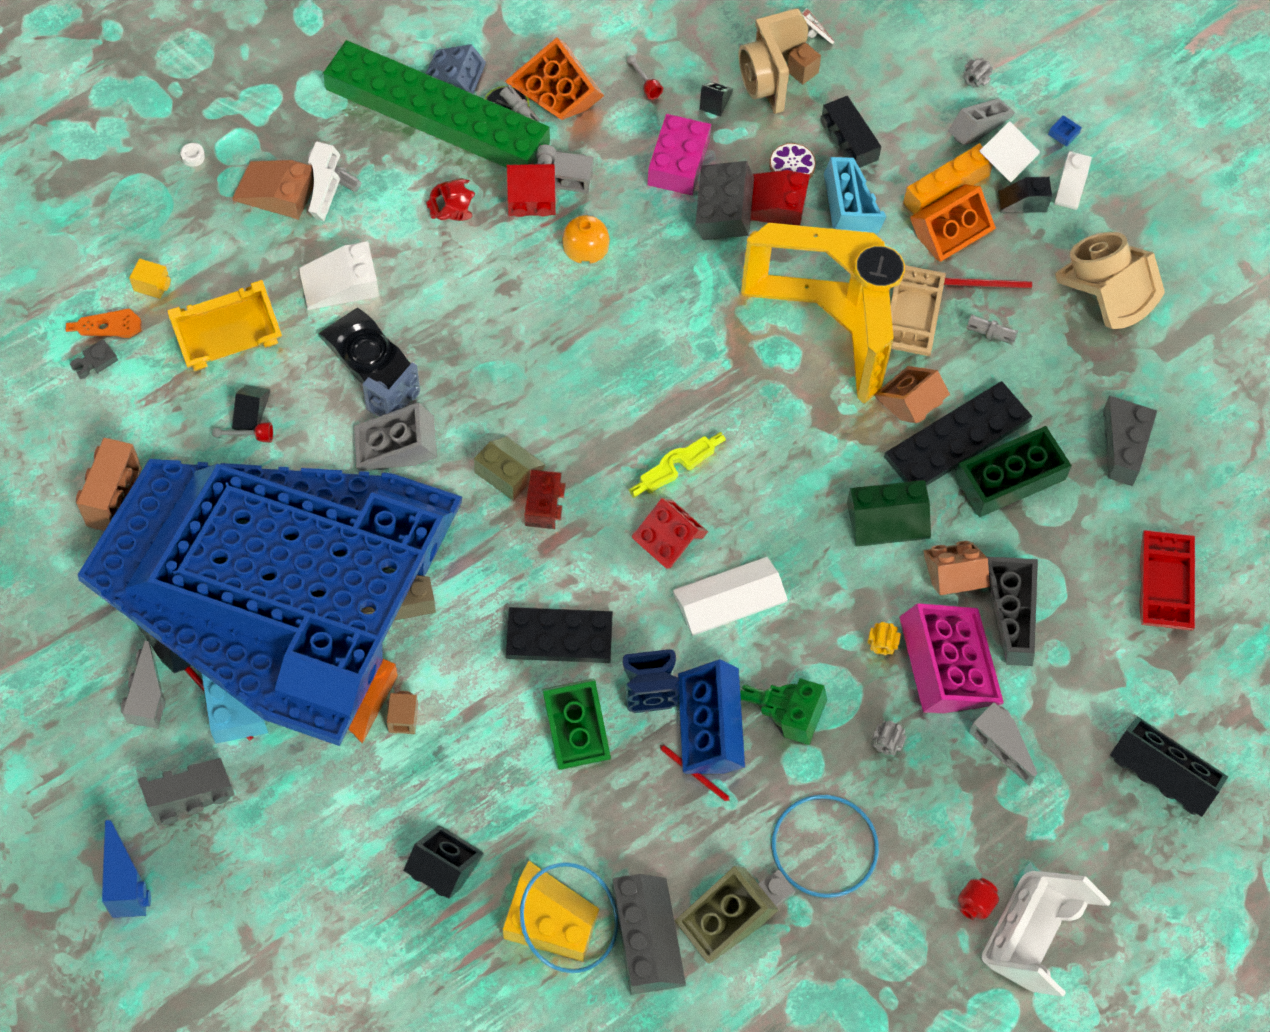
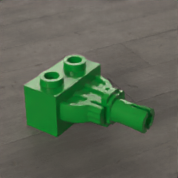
(791, 707)

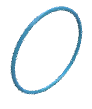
(825, 895)
(523, 922)

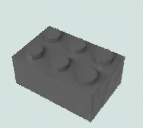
(724, 200)

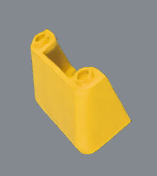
(225, 326)

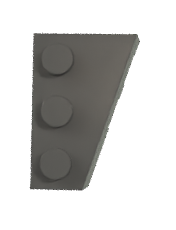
(187, 791)

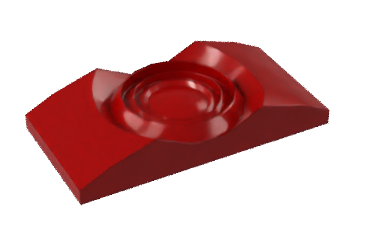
(1167, 580)

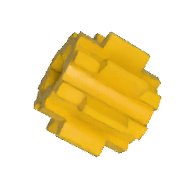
(884, 638)

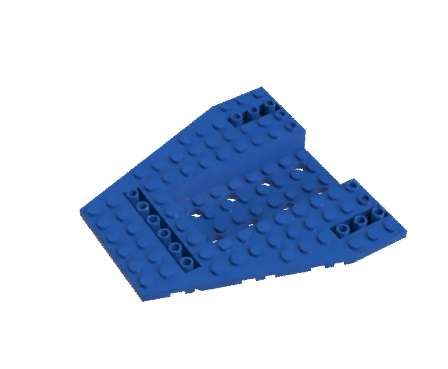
(258, 639)

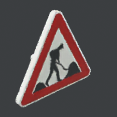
(816, 26)

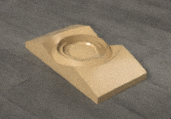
(916, 310)

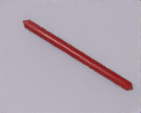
(700, 777)

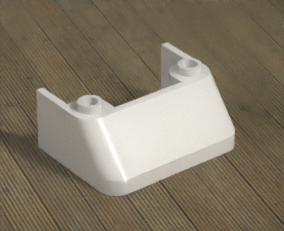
(1031, 923)

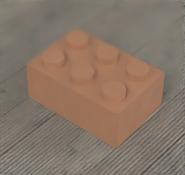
(107, 482)

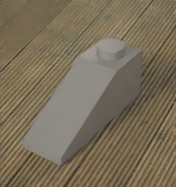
(979, 120)
(1000, 735)

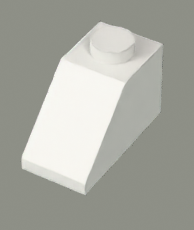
(1073, 180)

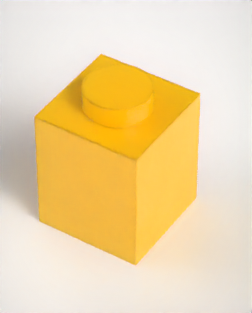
(150, 278)

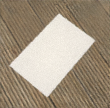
(1010, 151)

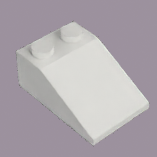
(340, 277)

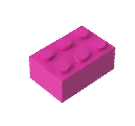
(679, 154)

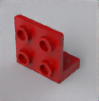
(668, 532)

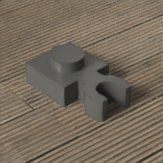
(95, 357)

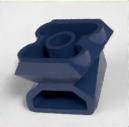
(651, 681)

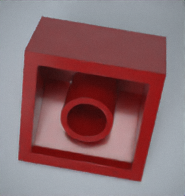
(531, 190)

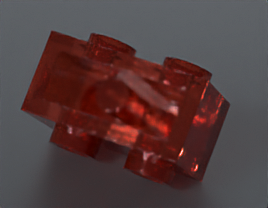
(543, 499)

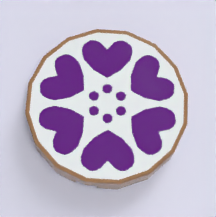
(793, 158)

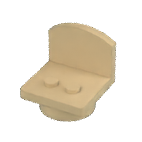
(764, 61)
(1119, 276)

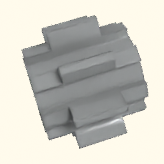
(977, 72)
(889, 738)

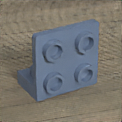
(458, 66)
(384, 401)

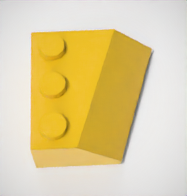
(553, 916)

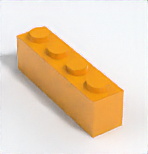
(965, 169)

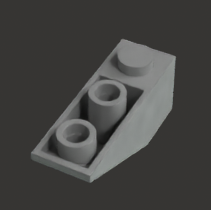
(145, 698)

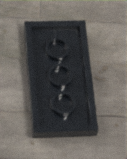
(559, 635)

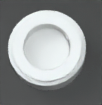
(192, 154)

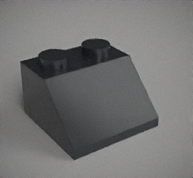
(442, 861)

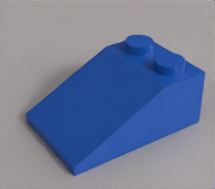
(123, 888)

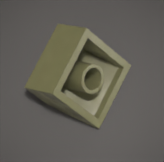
(506, 466)

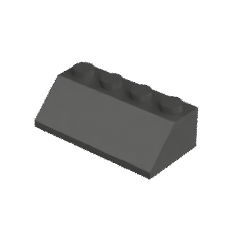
(648, 933)

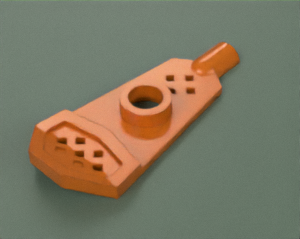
(115, 323)

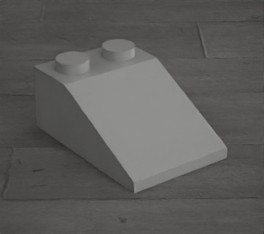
(396, 439)

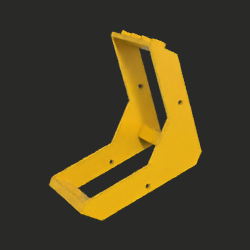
(852, 305)

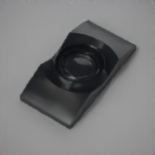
(365, 348)

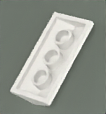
(730, 595)

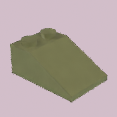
(726, 914)

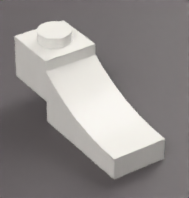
(323, 160)

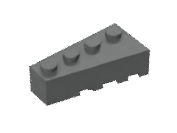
(1014, 604)

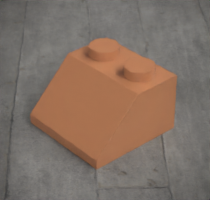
(913, 393)

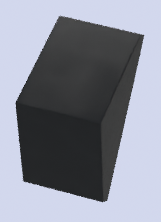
(714, 97)
(249, 407)

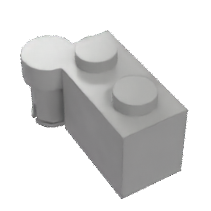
(571, 170)

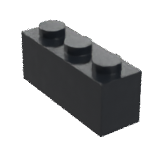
(850, 131)

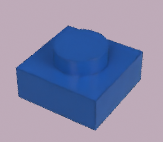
(1064, 130)

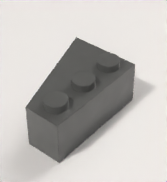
(1127, 437)

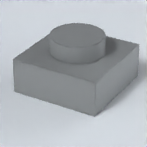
(777, 888)

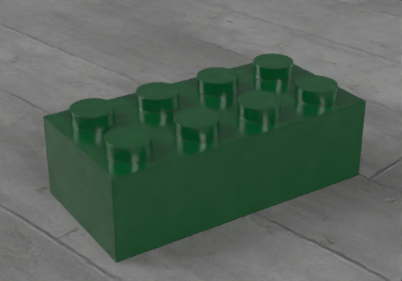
(1012, 471)

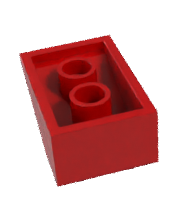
(779, 197)

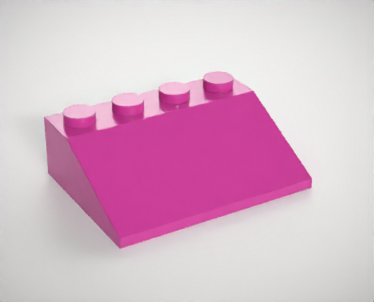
(950, 658)

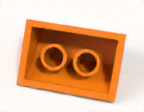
(953, 221)

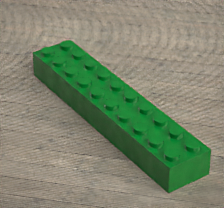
(434, 106)

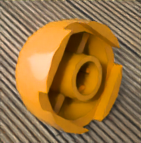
(586, 239)

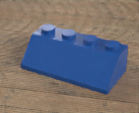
(711, 719)

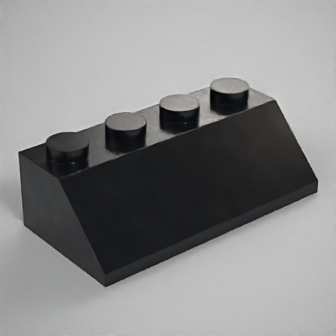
(1168, 767)

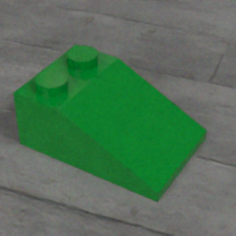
(576, 724)

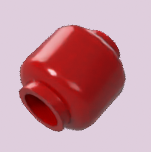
(978, 899)

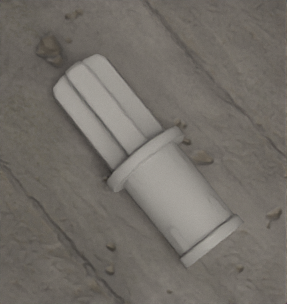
(347, 180)

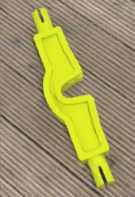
(687, 457)

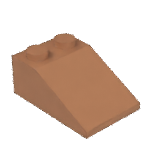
(276, 186)

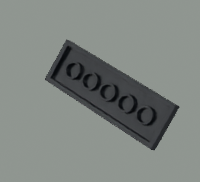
(958, 435)

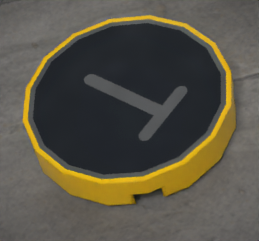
(879, 268)

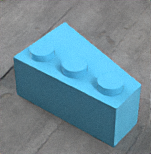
(849, 199)

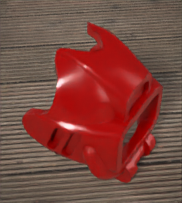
(456, 200)

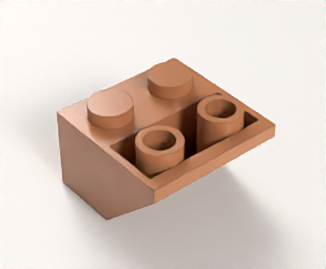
(957, 567)

